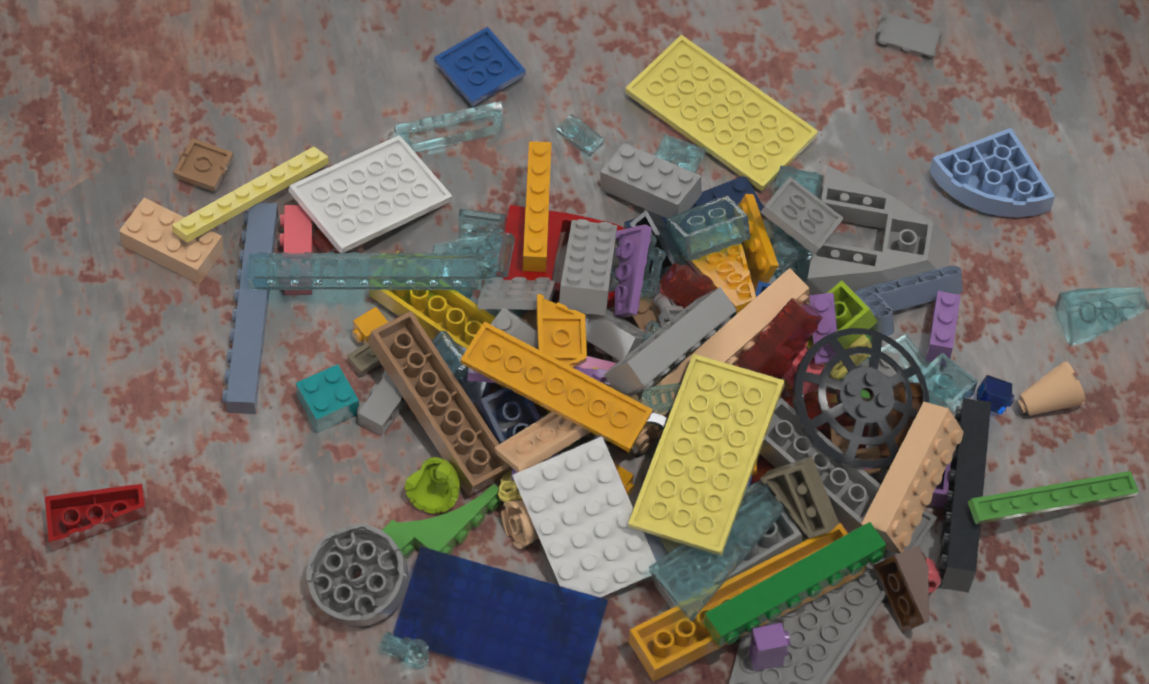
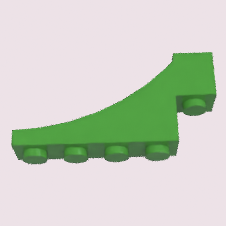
(446, 530)

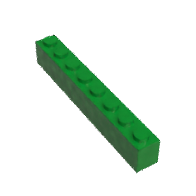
(794, 584)

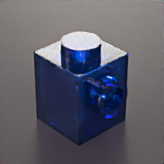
(997, 392)

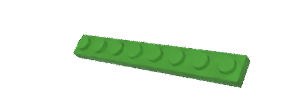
(1052, 497)

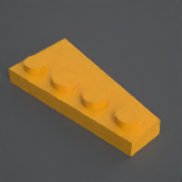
(758, 249)

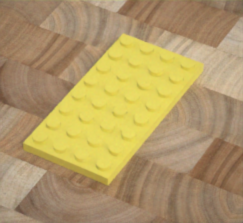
(721, 112)
(706, 454)

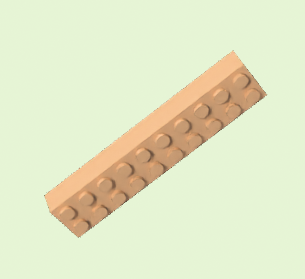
(732, 340)

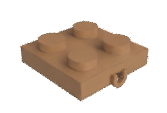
(203, 164)

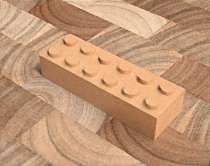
(914, 475)

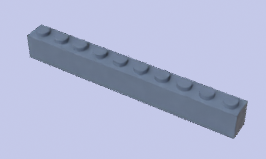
(250, 315)

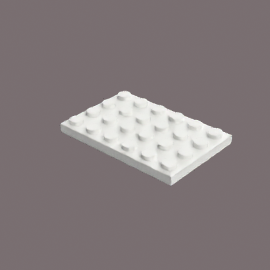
(370, 194)
(584, 520)

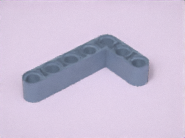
(908, 292)

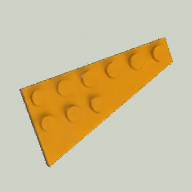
(730, 272)

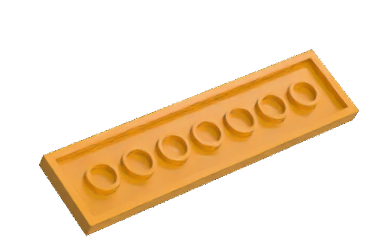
(556, 386)

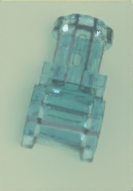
(405, 650)

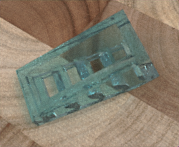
(660, 407)

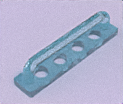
(492, 109)

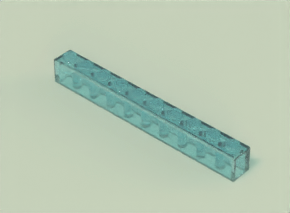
(364, 271)

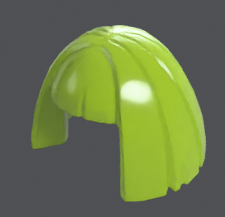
(433, 486)

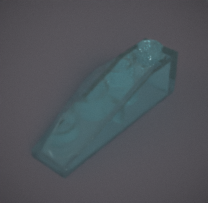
(1095, 310)

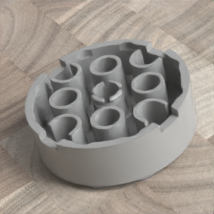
(371, 595)

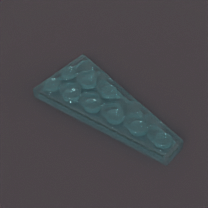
(696, 575)

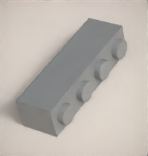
(381, 407)

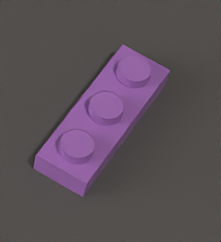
(825, 306)

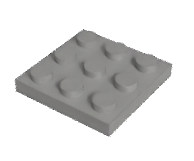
(802, 215)
(514, 293)

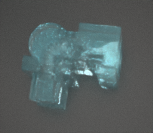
(785, 249)

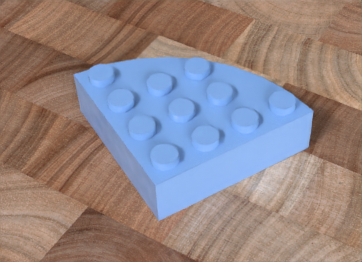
(994, 177)

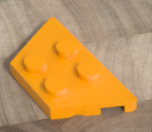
(561, 332)

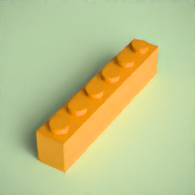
(537, 206)

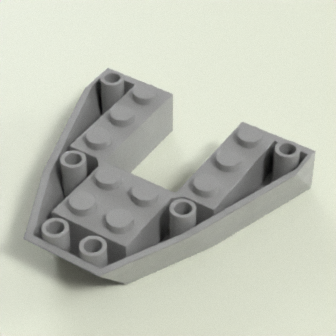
(909, 241)

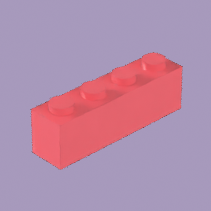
(296, 236)

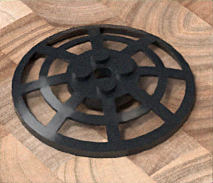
(850, 398)

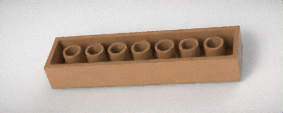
(438, 402)

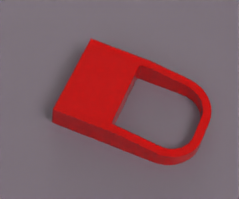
(557, 223)

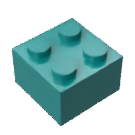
(327, 398)

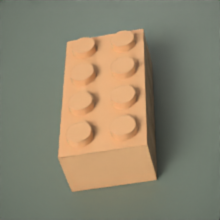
(152, 236)

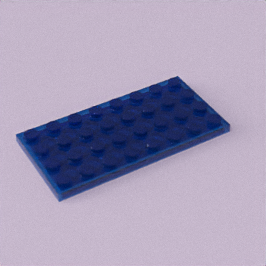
(500, 619)

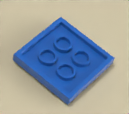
(480, 66)

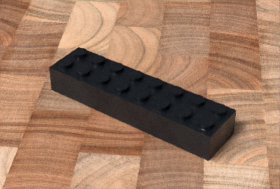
(966, 482)

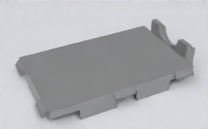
(908, 35)

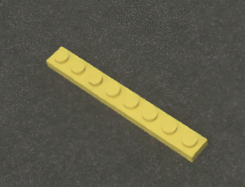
(250, 194)

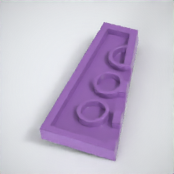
(632, 262)

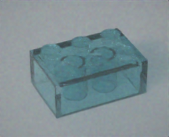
(709, 228)

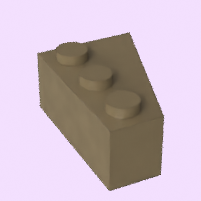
(804, 496)

